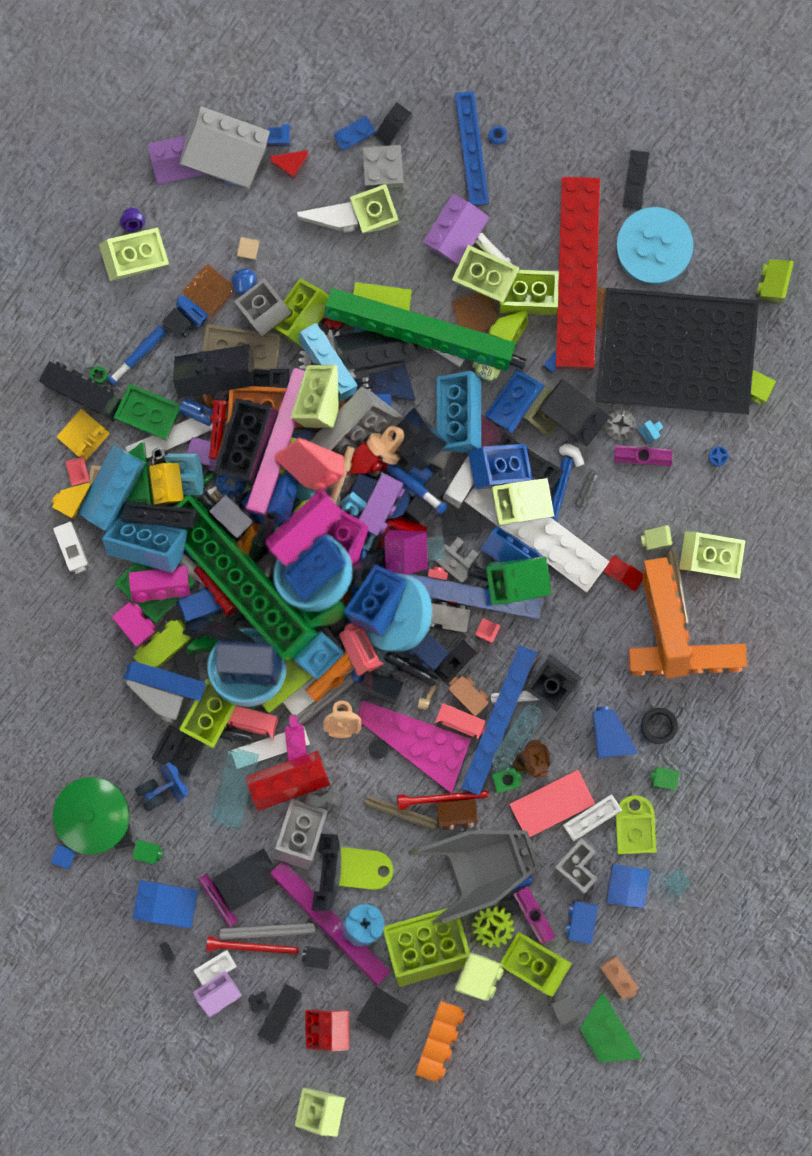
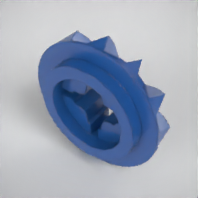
(224, 489)

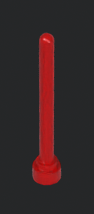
(405, 801)
(215, 944)

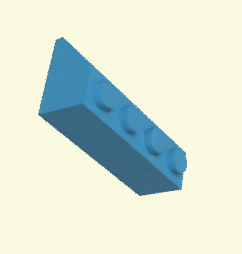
(459, 411)
(111, 488)
(146, 544)

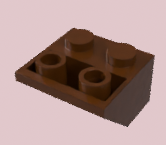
(457, 813)

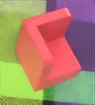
(78, 471)
(487, 630)

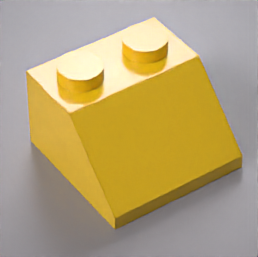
(165, 483)

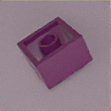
(406, 551)

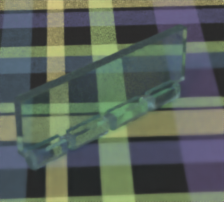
(236, 793)

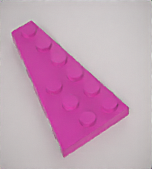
(427, 746)

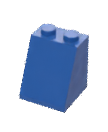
(610, 734)

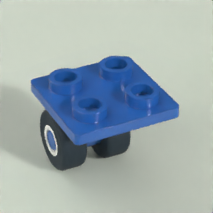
(177, 788)

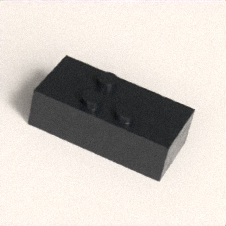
(213, 371)
(245, 441)

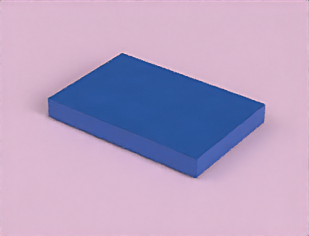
(514, 401)
(314, 568)

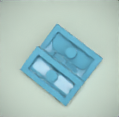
(190, 472)

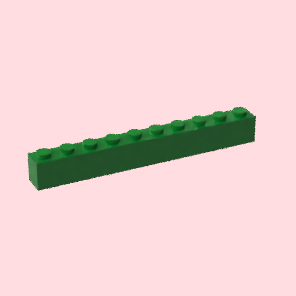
(419, 329)

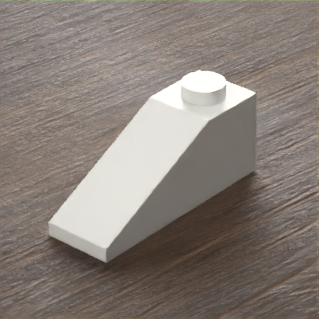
(336, 217)

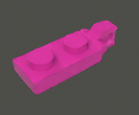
(295, 738)

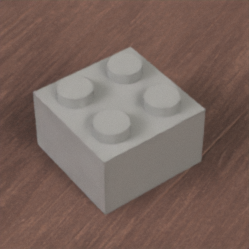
(383, 166)
(263, 307)

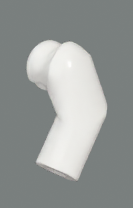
(574, 452)

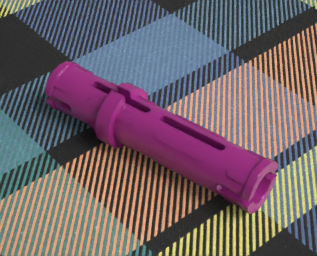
(205, 880)

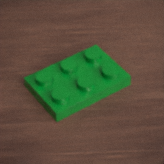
(147, 412)

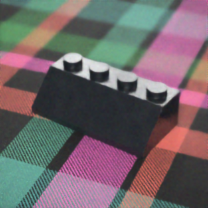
(373, 350)

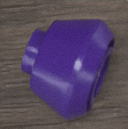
(132, 220)

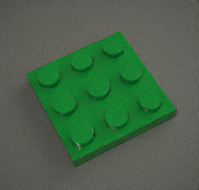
(154, 608)

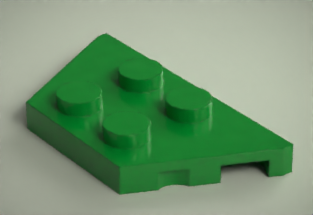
(142, 490)
(607, 1034)

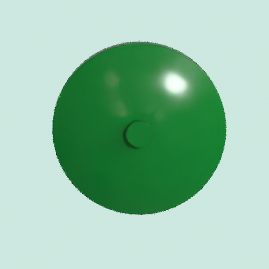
(91, 815)

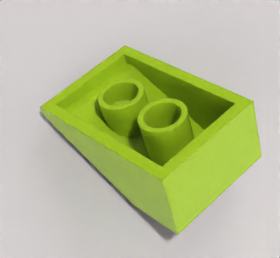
(535, 964)

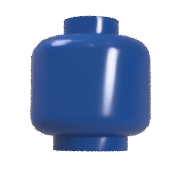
(243, 280)

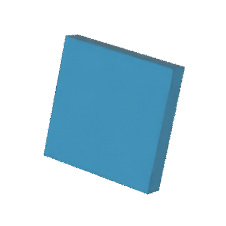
(319, 655)

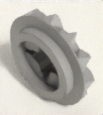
(626, 432)

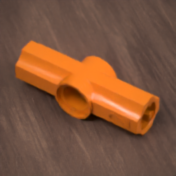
(330, 679)

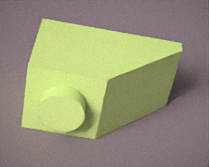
(656, 538)

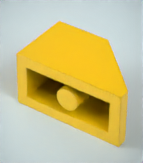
(70, 499)

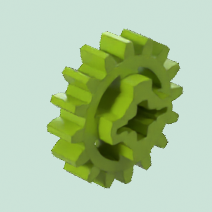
(486, 929)

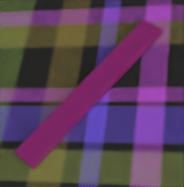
(329, 923)

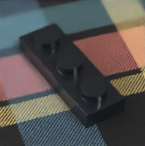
(635, 179)

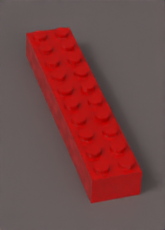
(577, 273)

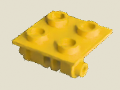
(83, 434)

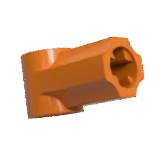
(246, 540)

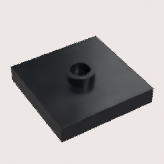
(461, 520)
(382, 1013)

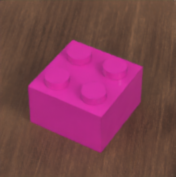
(134, 625)

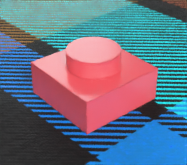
(438, 573)

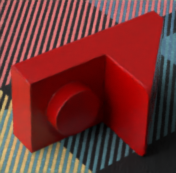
(623, 573)

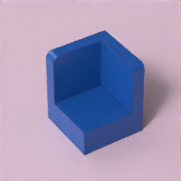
(279, 136)

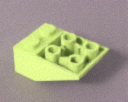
(522, 502)

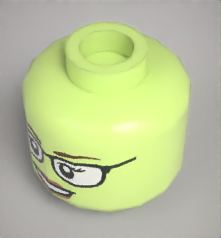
(486, 372)

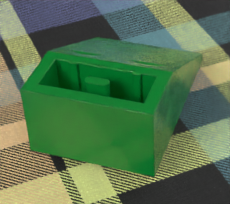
(518, 580)

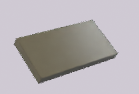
(263, 348)

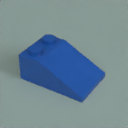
(499, 465)
(376, 601)
(165, 904)

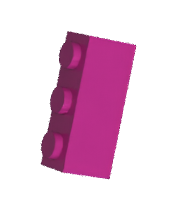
(159, 584)

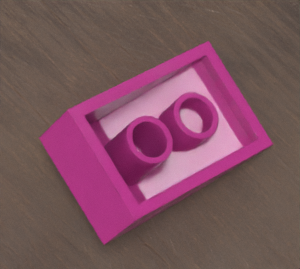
(350, 534)

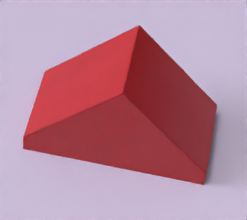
(290, 162)

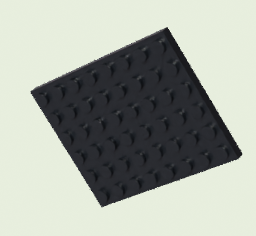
(677, 351)

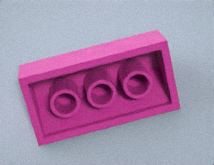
(303, 527)

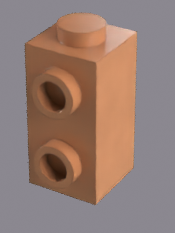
(464, 691)
(619, 978)

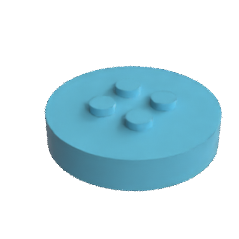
(654, 246)
(326, 595)
(410, 619)
(244, 694)

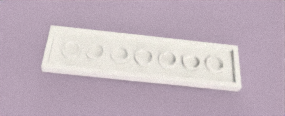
(563, 549)

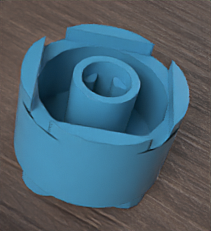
(357, 934)

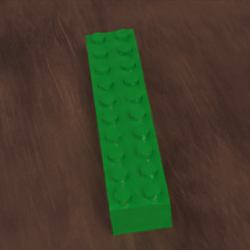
(245, 583)

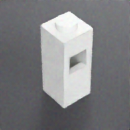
(460, 485)
(71, 547)

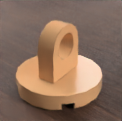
(385, 446)
(342, 723)

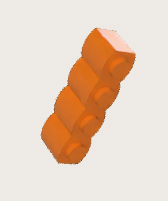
(438, 1042)

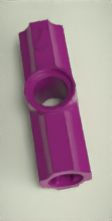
(657, 457)
(541, 926)

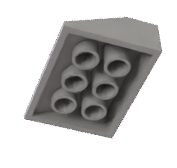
(223, 146)
(356, 422)

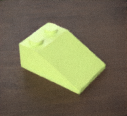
(133, 254)
(485, 274)
(317, 397)
(712, 554)
(480, 977)

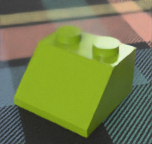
(775, 280)

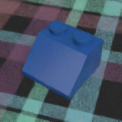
(627, 886)

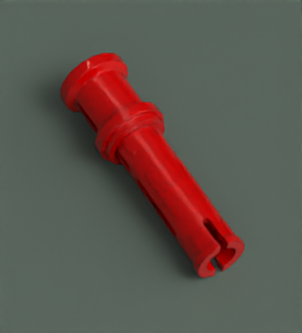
(218, 420)
(219, 596)

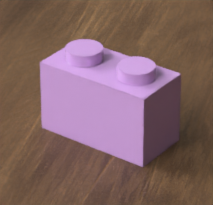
(217, 994)

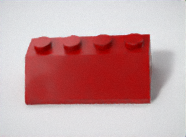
(287, 780)

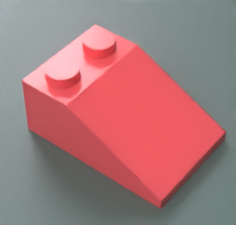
(311, 464)

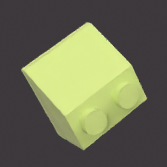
(375, 209)
(319, 1112)

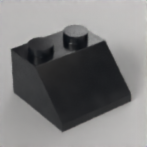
(553, 683)

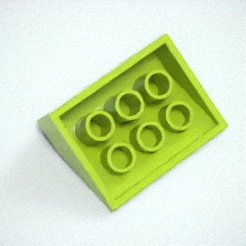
(426, 949)

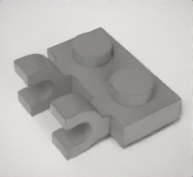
(456, 564)

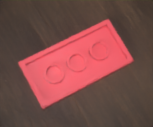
(552, 803)

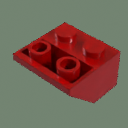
(327, 1030)

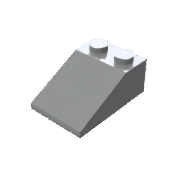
(163, 703)
(299, 834)

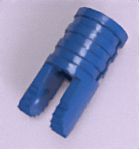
(191, 311)
(194, 410)

